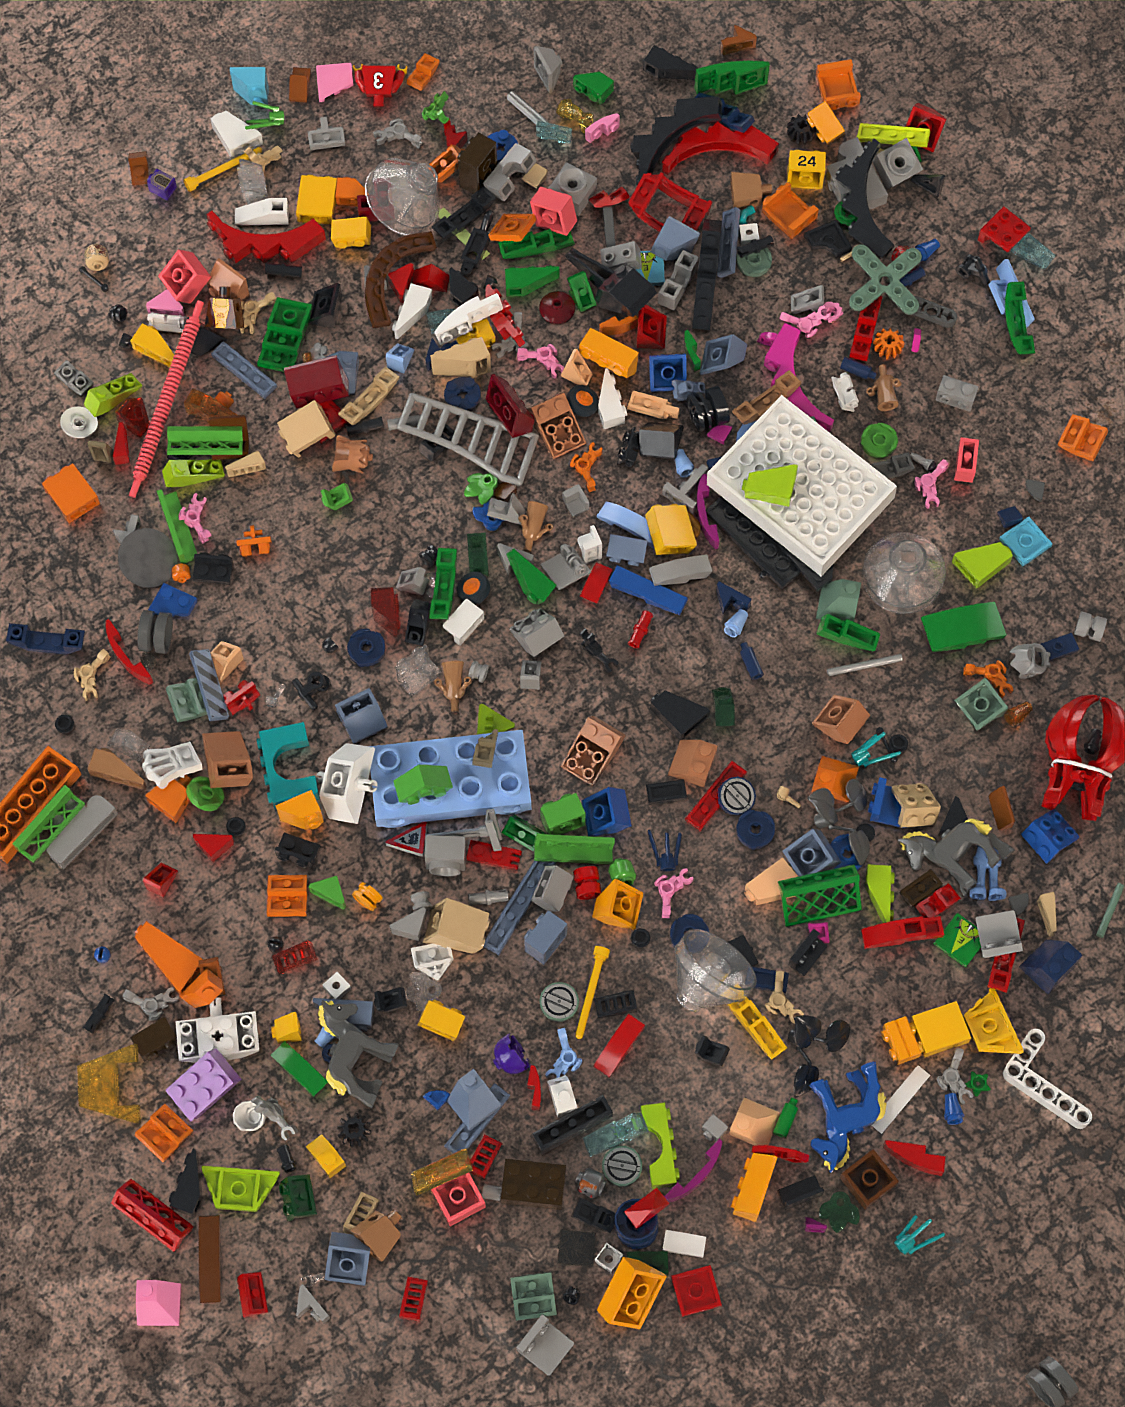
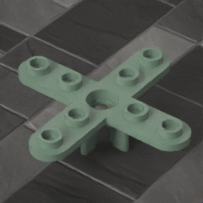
(894, 272)

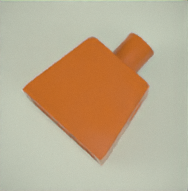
(172, 799)

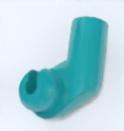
(745, 213)

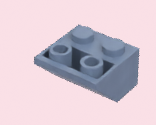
(361, 716)

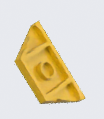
(991, 1026)

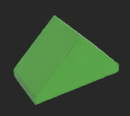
(329, 890)

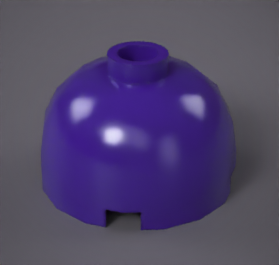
(510, 1055)

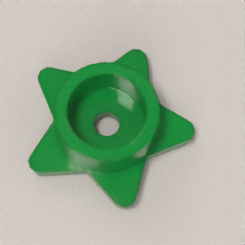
(982, 1079)

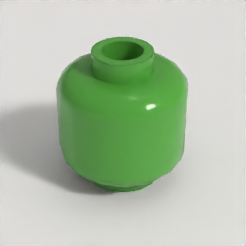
(622, 870)

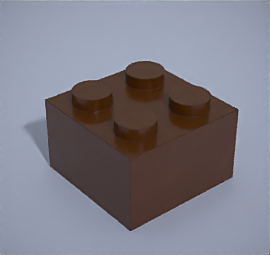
(869, 1179)

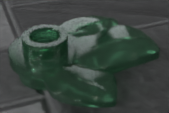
(837, 1214)

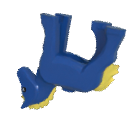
(849, 1117)

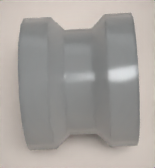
(478, 671)
(420, 900)

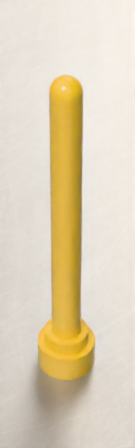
(192, 182)
(600, 955)

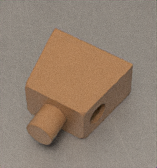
(747, 190)
(378, 1233)

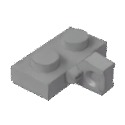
(326, 136)

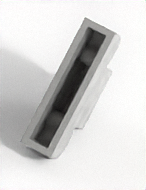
(846, 154)
(80, 830)

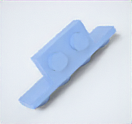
(999, 287)

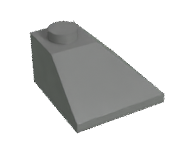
(547, 66)

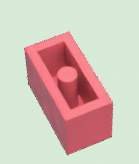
(966, 460)

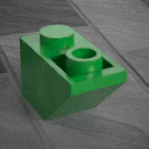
(594, 85)

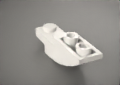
(460, 320)

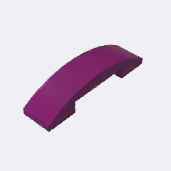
(709, 531)
(679, 1192)

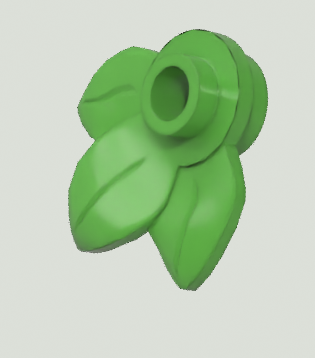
(480, 488)

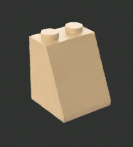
(456, 926)

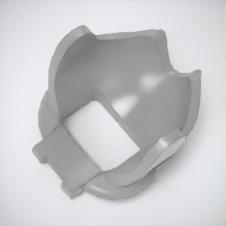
(1025, 660)

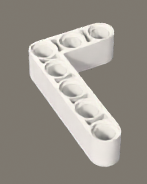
(1043, 1085)

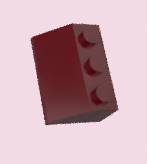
(317, 381)
(509, 407)

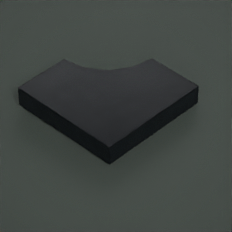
(828, 237)

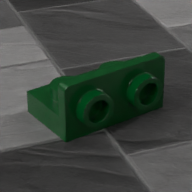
(297, 1197)
(655, 1259)

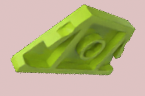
(239, 1188)

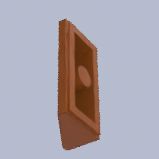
(1001, 808)

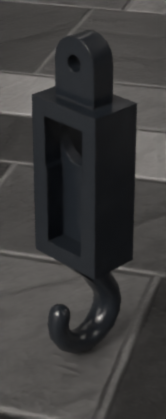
(477, 243)

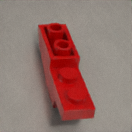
(503, 320)
(902, 931)

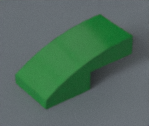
(690, 348)

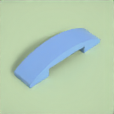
(627, 520)

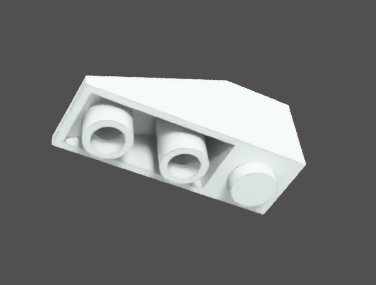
(264, 212)
(414, 308)
(609, 407)

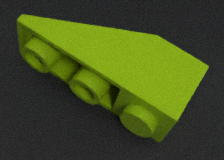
(109, 395)
(189, 472)
(878, 887)

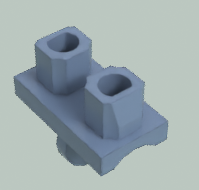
(685, 388)

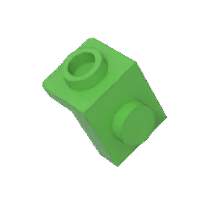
(337, 497)

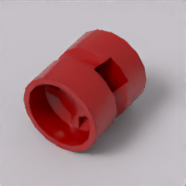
(587, 879)

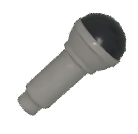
(928, 464)

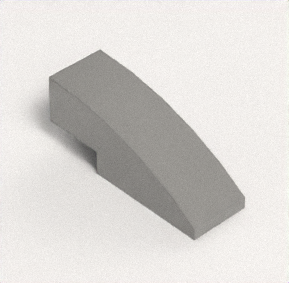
(681, 570)

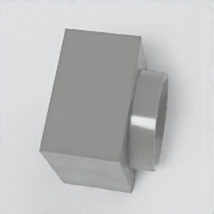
(906, 158)
(576, 184)
(445, 855)

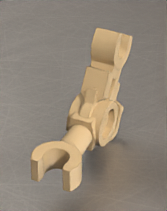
(266, 157)
(252, 308)
(87, 673)
(779, 1000)

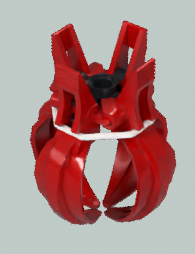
(1066, 764)

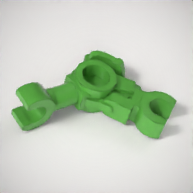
(434, 110)

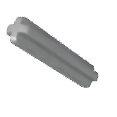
(525, 108)

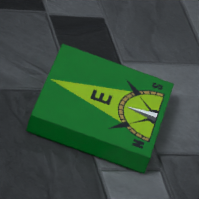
(960, 940)

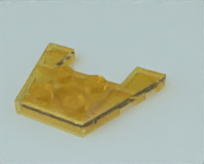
(100, 1088)

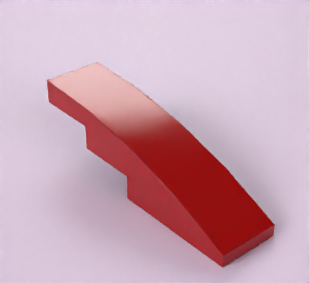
(865, 331)

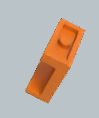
(838, 84)
(788, 211)
(71, 493)

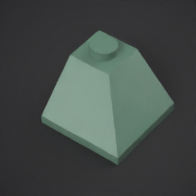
(839, 599)

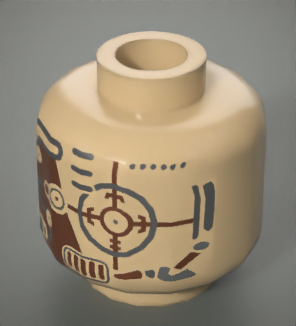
(96, 257)

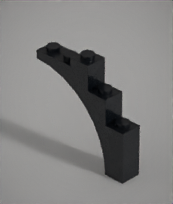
(687, 115)
(855, 203)
(707, 274)

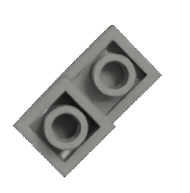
(73, 378)

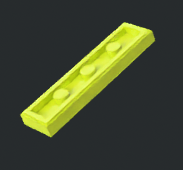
(893, 134)

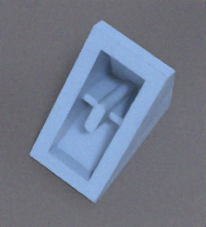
(399, 358)

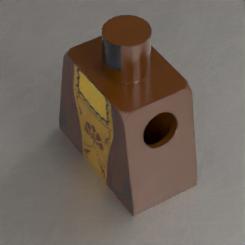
(224, 311)

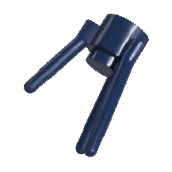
(667, 861)

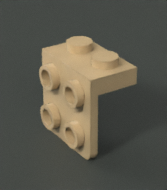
(917, 805)

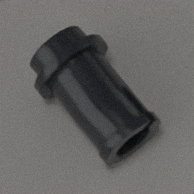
(1091, 745)
(286, 1158)

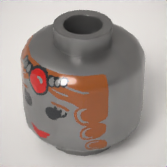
(591, 1183)

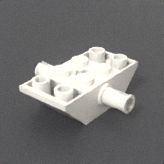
(346, 782)
(237, 1035)

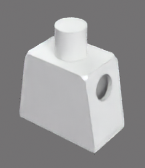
(562, 1096)

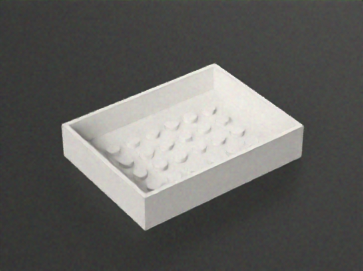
(832, 493)

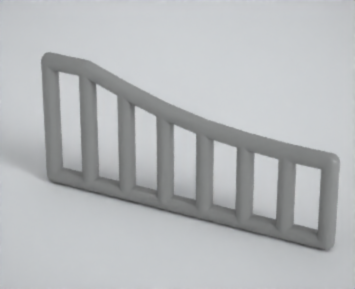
(453, 444)

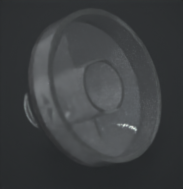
(403, 195)
(899, 584)
(710, 971)

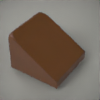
(504, 491)

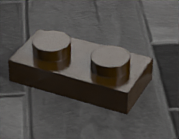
(921, 888)

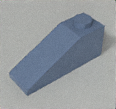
(362, 1019)

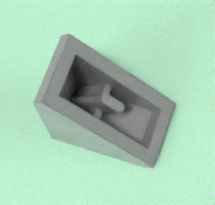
(530, 674)
(410, 925)

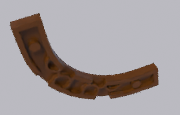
(380, 267)

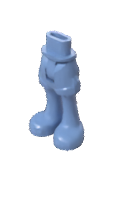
(979, 891)

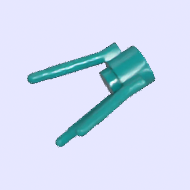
(861, 754)
(906, 1242)

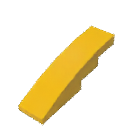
(758, 1027)

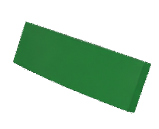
(848, 633)
(299, 1069)

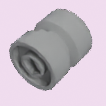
(1090, 626)

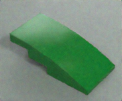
(733, 75)
(284, 334)
(963, 626)

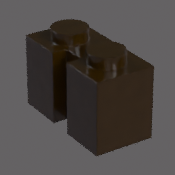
(154, 1039)

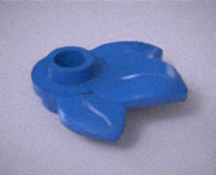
(490, 523)

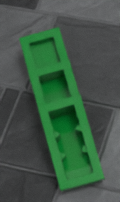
(535, 244)

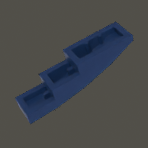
(731, 116)

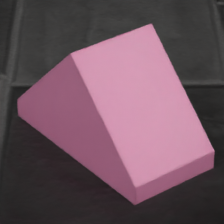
(165, 304)

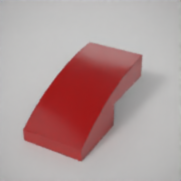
(603, 199)
(596, 582)
(938, 902)
(534, 1084)

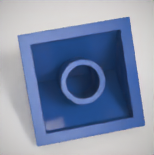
(665, 369)

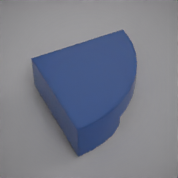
(437, 1098)

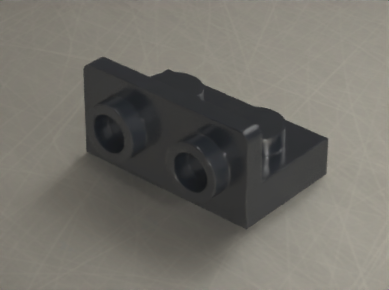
(212, 568)
(297, 850)
(807, 953)

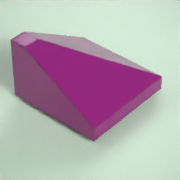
(814, 1226)

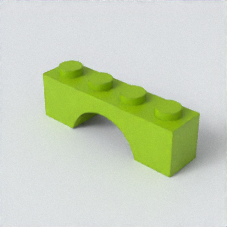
(662, 1172)

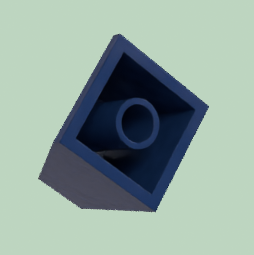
(1051, 963)

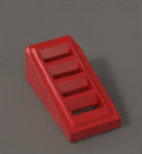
(121, 449)
(477, 1171)
(411, 1315)

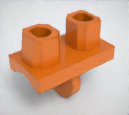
(262, 542)

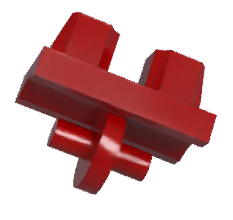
(241, 699)

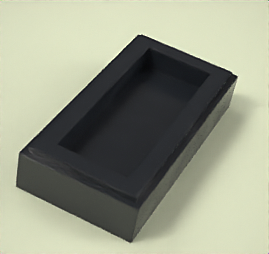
(666, 792)

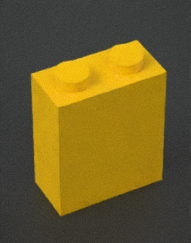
(316, 199)
(670, 529)
(940, 1029)

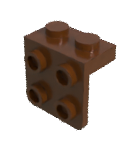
(235, 420)

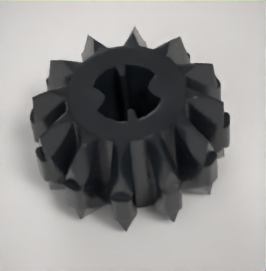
(800, 129)
(353, 1123)

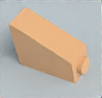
(765, 886)

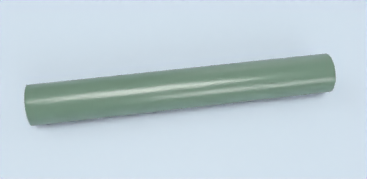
(1110, 910)

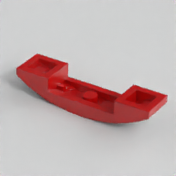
(137, 670)
(1002, 966)

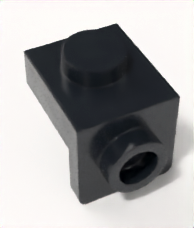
(390, 1000)
(711, 1051)

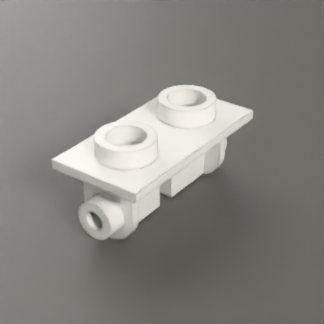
(167, 322)
(847, 399)

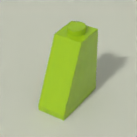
(771, 485)
(982, 562)

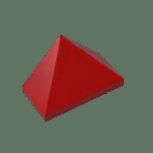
(646, 1208)

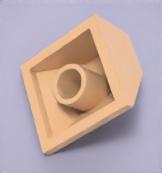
(754, 1123)

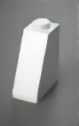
(234, 135)

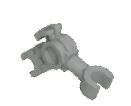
(397, 131)
(509, 344)
(152, 1005)
(952, 1079)
(275, 1113)

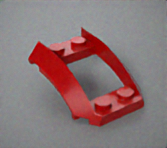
(647, 188)

